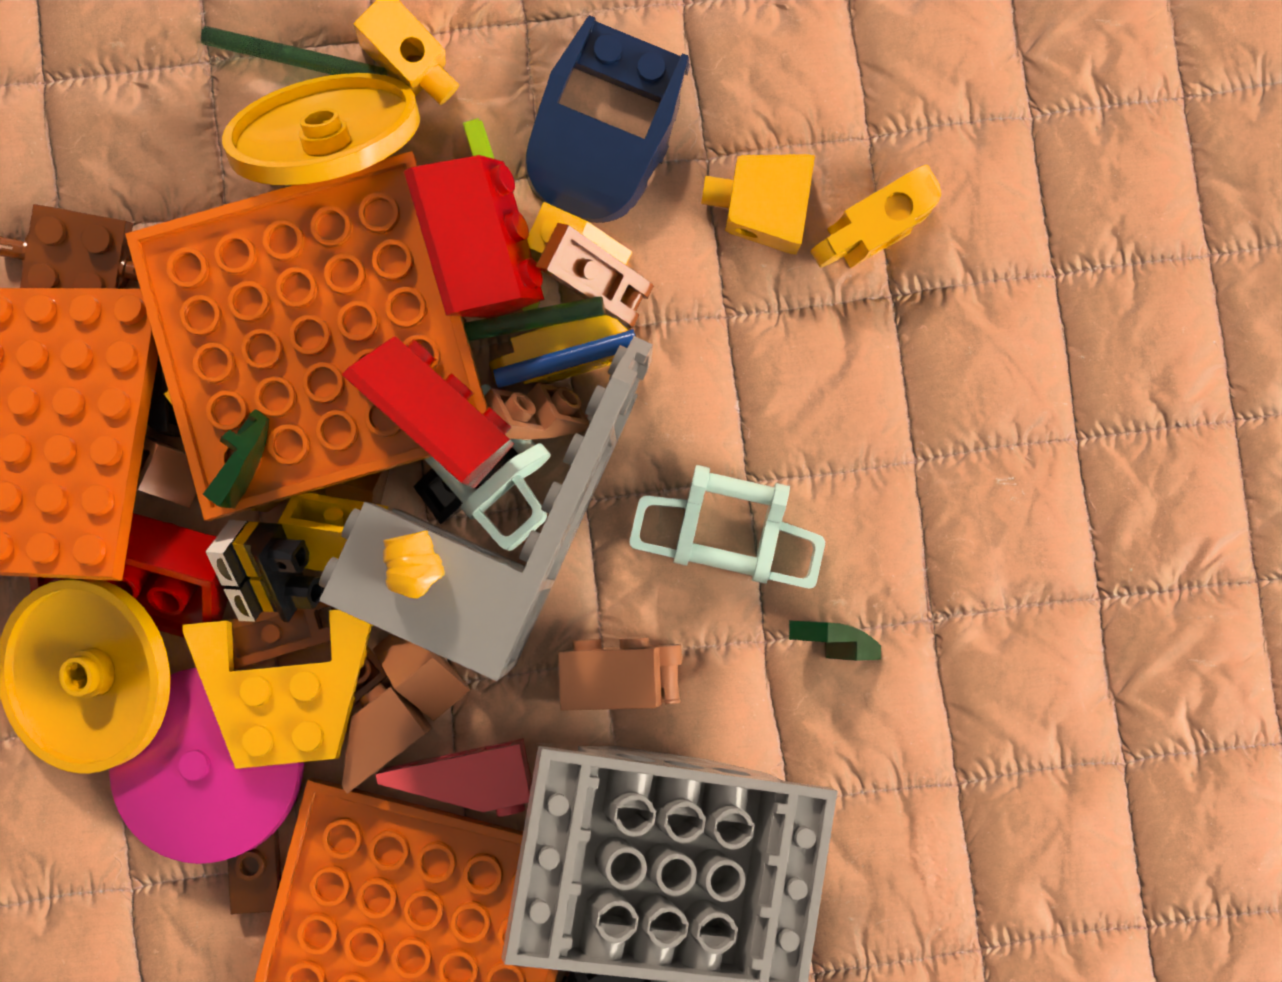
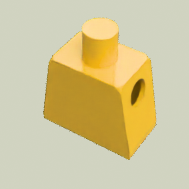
(393, 36)
(765, 198)

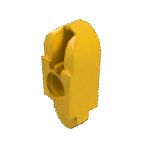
(880, 219)
(558, 338)

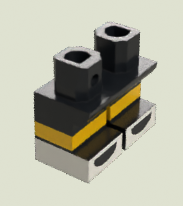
(263, 570)

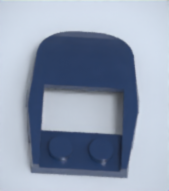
(584, 161)

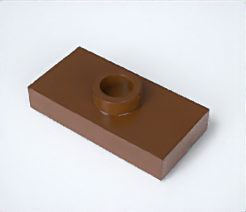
(255, 878)

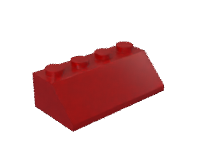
(168, 575)

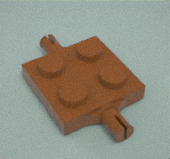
(72, 250)

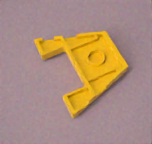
(283, 710)

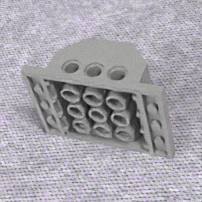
(668, 868)

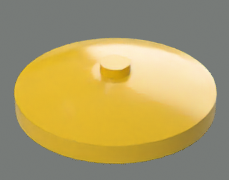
(321, 129)
(83, 675)

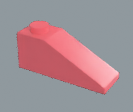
(475, 778)

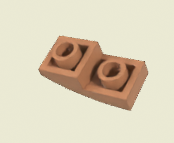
(541, 413)

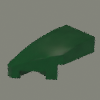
(240, 468)
(840, 640)

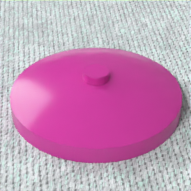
(187, 794)

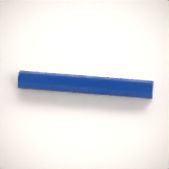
(562, 359)

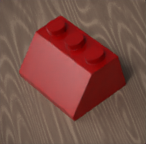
(475, 236)
(432, 409)

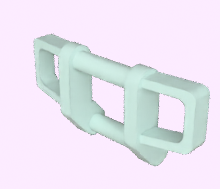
(478, 500)
(758, 566)

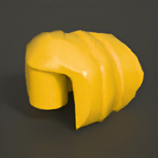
(411, 564)

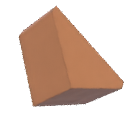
(420, 675)

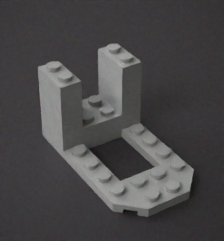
(484, 600)

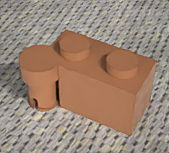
(620, 676)

